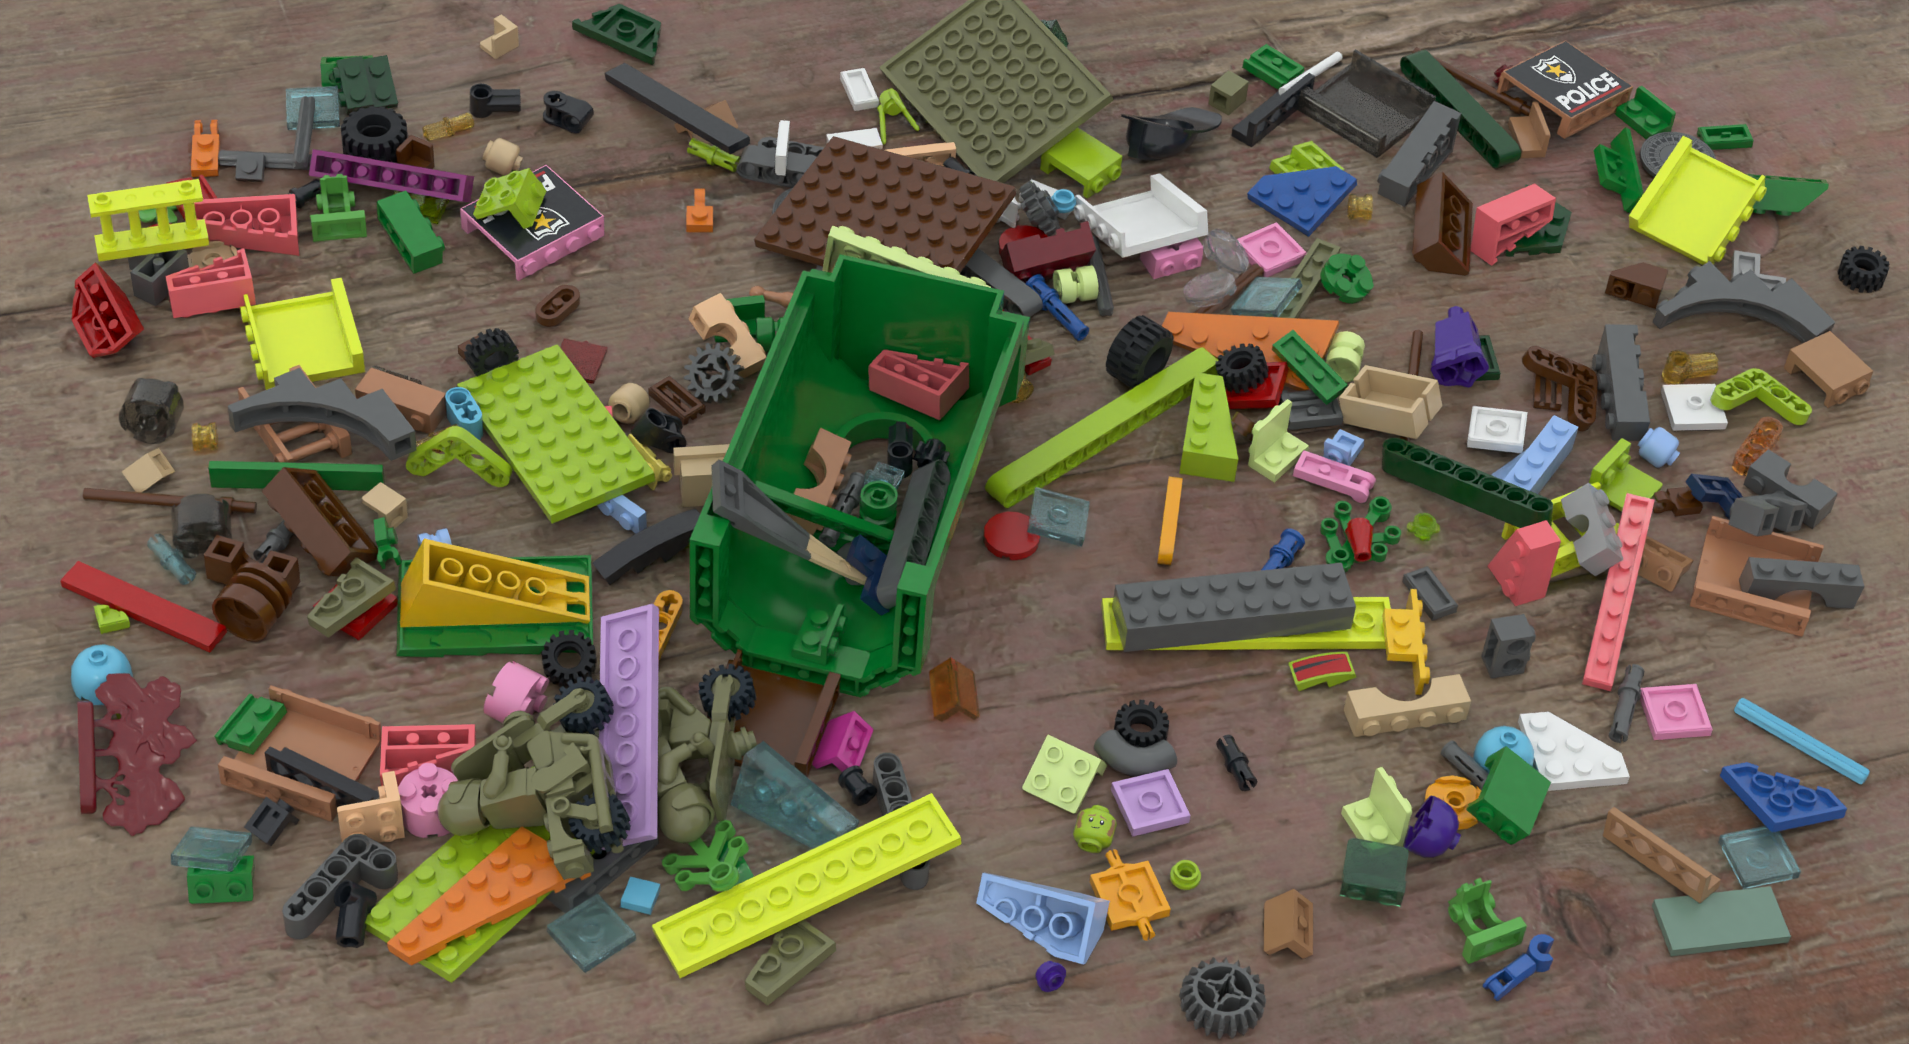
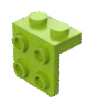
(516, 192)

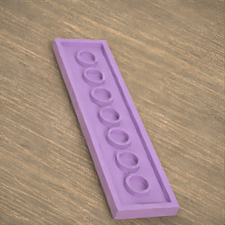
(631, 738)

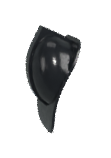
(1167, 134)

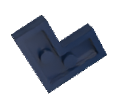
(1714, 489)
(869, 562)

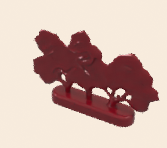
(140, 743)

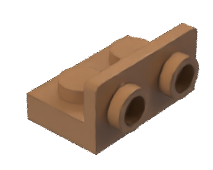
(1662, 564)

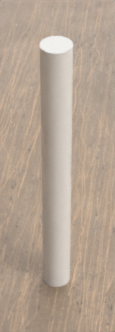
(1315, 70)

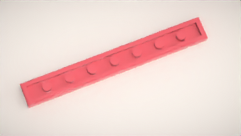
(1618, 594)

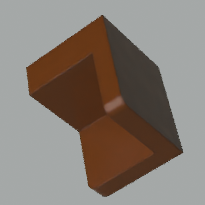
(416, 153)

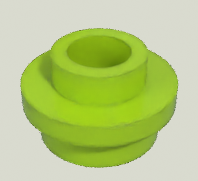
(1188, 869)

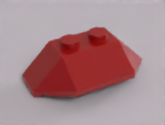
(103, 313)

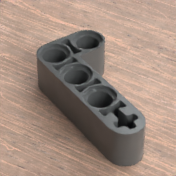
(352, 860)

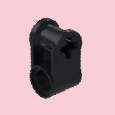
(567, 112)
(659, 430)

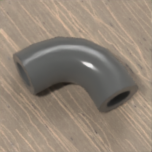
(1134, 760)

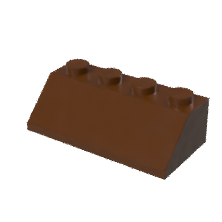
(1442, 226)
(319, 520)

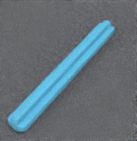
(1802, 741)

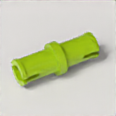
(713, 155)

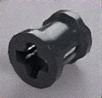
(857, 785)

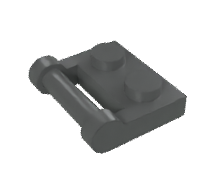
(1310, 410)

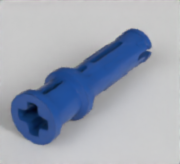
(1051, 302)
(1283, 553)

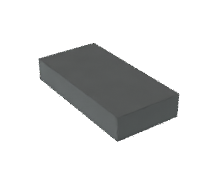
(1434, 596)

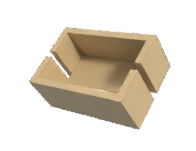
(1390, 401)

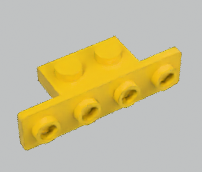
(1404, 638)

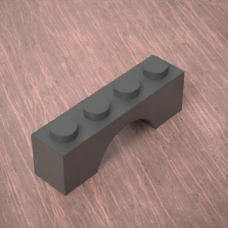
(1771, 578)

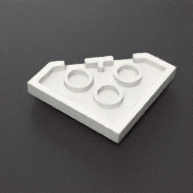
(1570, 755)

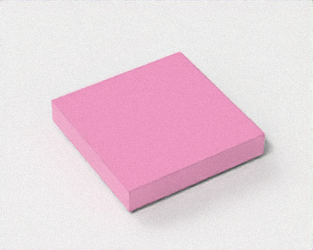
(1272, 249)
(1675, 712)

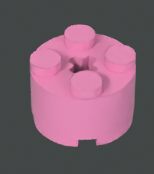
(516, 690)
(420, 797)

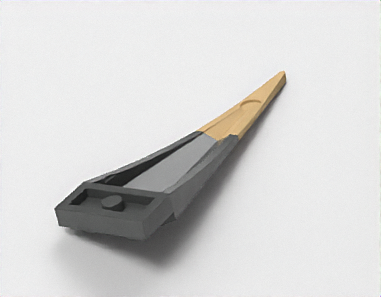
(754, 513)

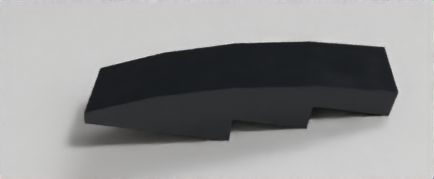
(642, 549)

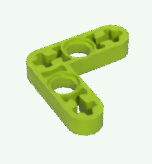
(1764, 387)
(491, 468)

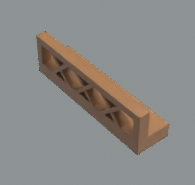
(1659, 856)

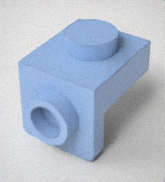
(1343, 447)

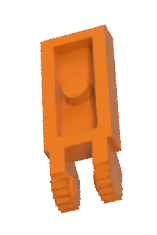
(205, 150)

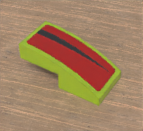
(1319, 668)

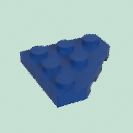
(1304, 196)
(1780, 799)

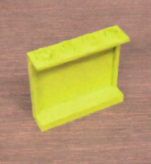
(1696, 204)
(304, 332)

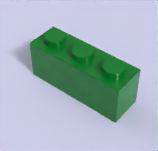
(410, 231)

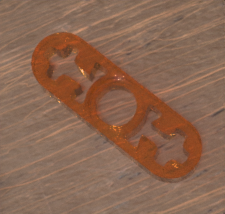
(1757, 436)

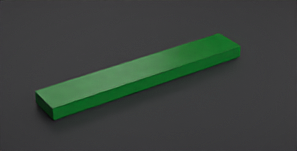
(259, 474)
(825, 515)

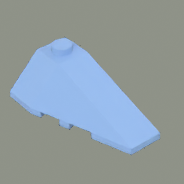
(1053, 917)

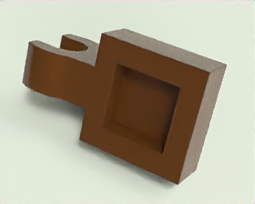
(1678, 501)

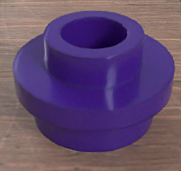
(1050, 976)

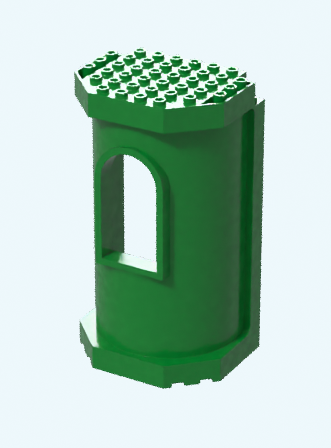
(817, 379)

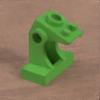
(338, 219)
(1476, 903)

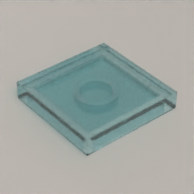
(326, 106)
(1266, 297)
(1058, 516)
(211, 849)
(1759, 857)
(591, 933)

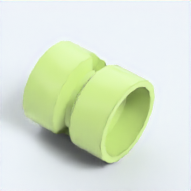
(1077, 284)
(1346, 354)

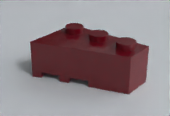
(1045, 255)

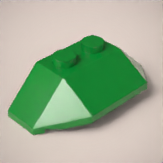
(1788, 194)

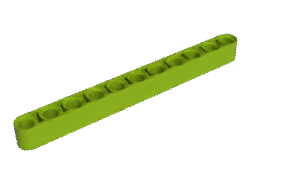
(1099, 429)

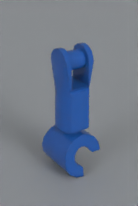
(1534, 960)

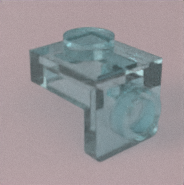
(885, 473)

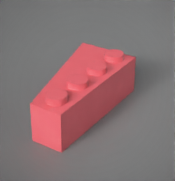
(252, 222)

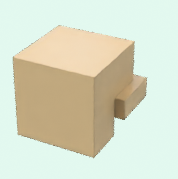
(695, 471)

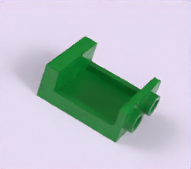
(1510, 796)

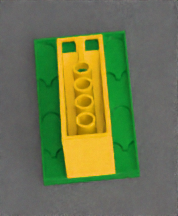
(489, 603)

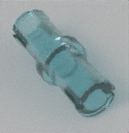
(171, 559)

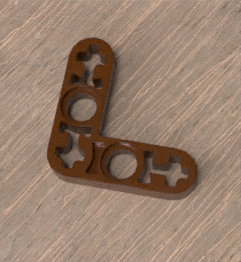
(1576, 376)

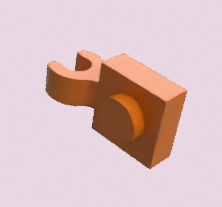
(699, 217)

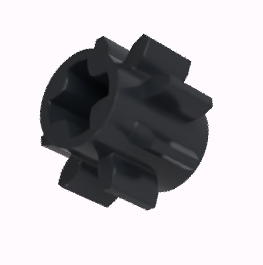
(931, 451)

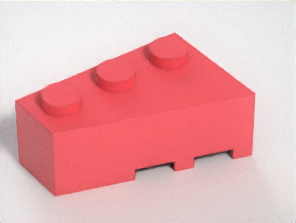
(1509, 219)
(211, 287)
(918, 383)
(1526, 562)
(411, 746)

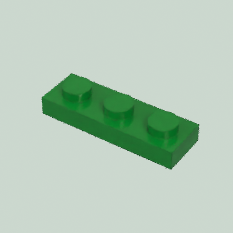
(1309, 367)

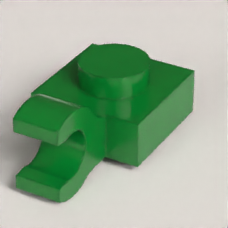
(385, 539)

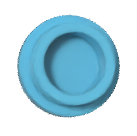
(1064, 200)

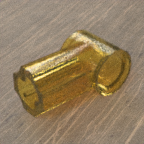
(1683, 366)

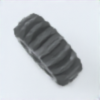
(1237, 1009)

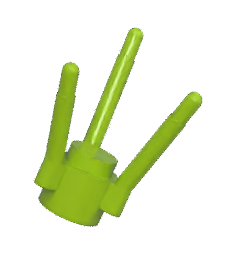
(892, 105)

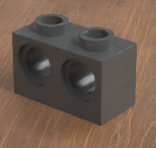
(1508, 646)

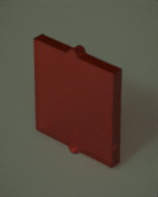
(585, 357)

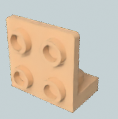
(376, 818)

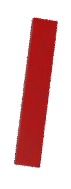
(144, 606)

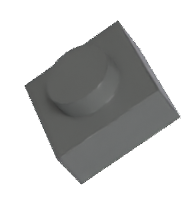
(250, 167)

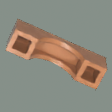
(824, 460)

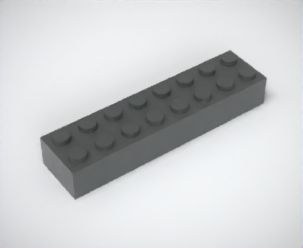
(1233, 607)

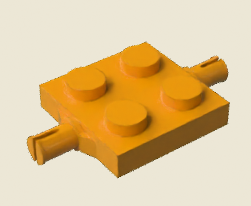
(1132, 895)

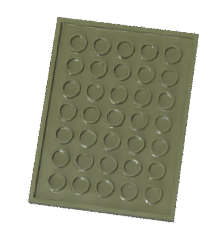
(996, 85)

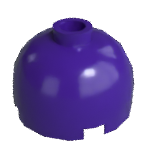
(1433, 830)

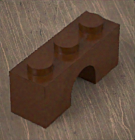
(227, 555)

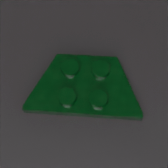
(623, 30)
(1548, 238)

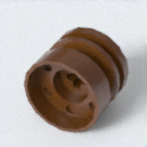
(252, 601)

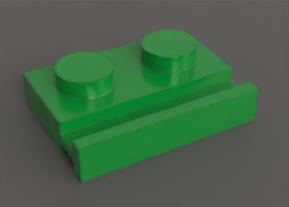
(1272, 66)
(251, 724)

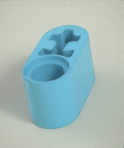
(464, 411)

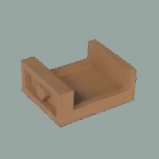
(1831, 367)

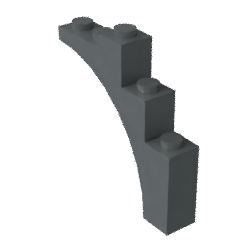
(1746, 294)
(333, 404)

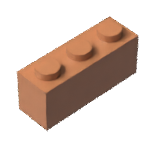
(418, 404)

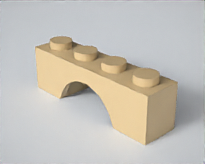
(1375, 713)

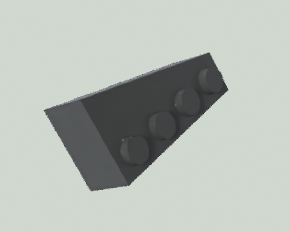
(1420, 154)
(1622, 383)

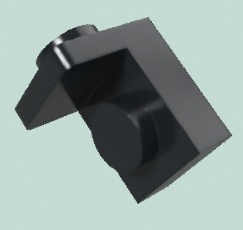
(270, 820)

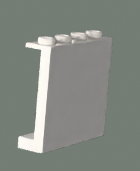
(1145, 219)

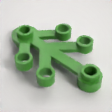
(721, 875)

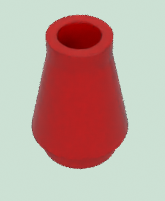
(1360, 536)

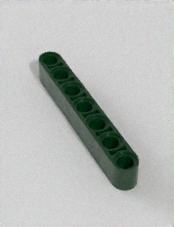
(1475, 122)
(1464, 484)

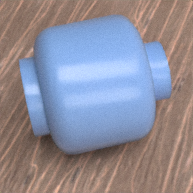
(1659, 447)

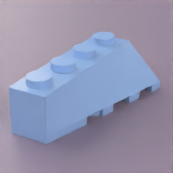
(1543, 457)

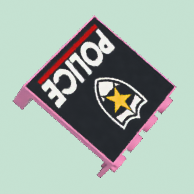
(561, 226)

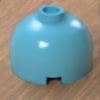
(93, 666)
(1500, 737)

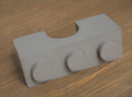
(1600, 544)

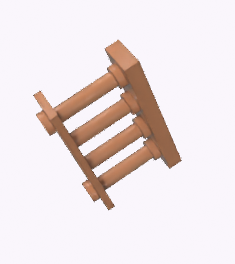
(335, 437)

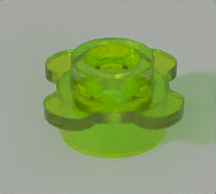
(1423, 526)

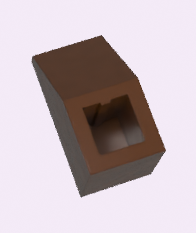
(1638, 283)

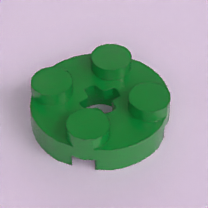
(1352, 267)

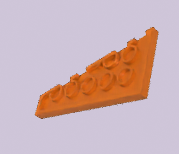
(490, 892)

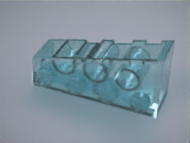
(788, 800)

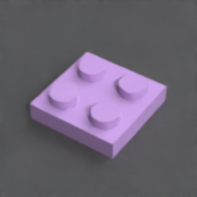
(1150, 802)

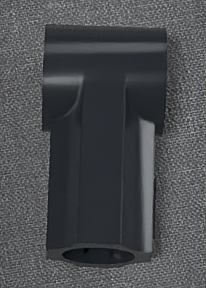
(487, 100)
(900, 447)
(354, 905)

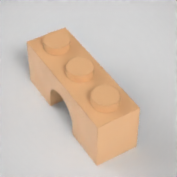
(718, 318)

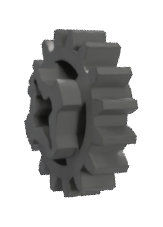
(1039, 208)
(713, 383)

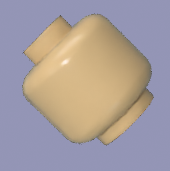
(502, 156)
(629, 403)

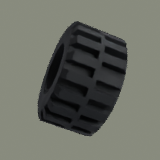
(373, 133)
(1139, 351)

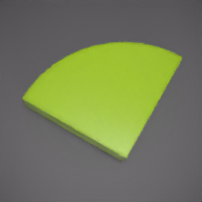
(110, 619)

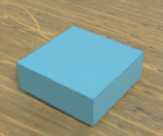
(640, 895)

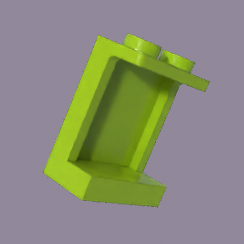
(1083, 160)

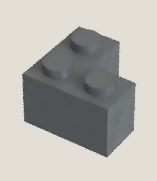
(150, 271)

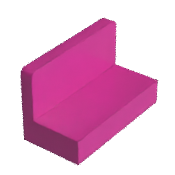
(843, 742)

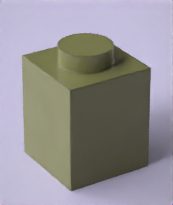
(1228, 92)

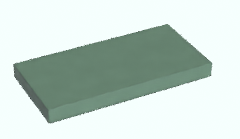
(1721, 921)

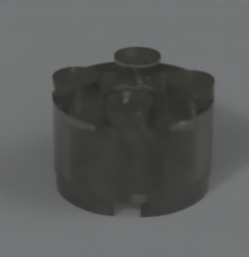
(151, 410)
(198, 522)

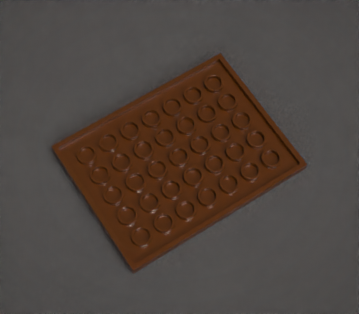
(889, 198)

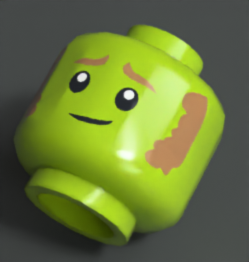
(1094, 829)

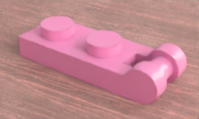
(1334, 476)

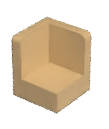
(504, 38)
(148, 470)
(387, 504)

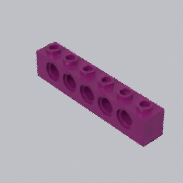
(392, 175)

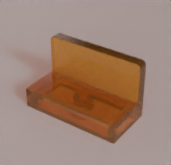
(953, 690)

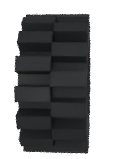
(1867, 259)
(486, 344)
(1254, 368)
(568, 642)
(1144, 715)

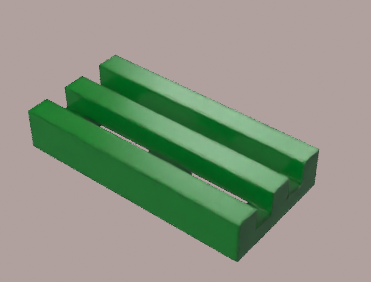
(1726, 136)

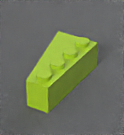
(1209, 435)

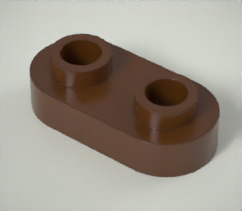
(557, 305)
(1243, 425)

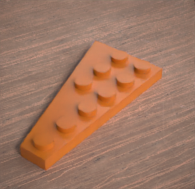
(1221, 332)

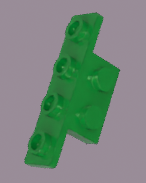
(1619, 169)

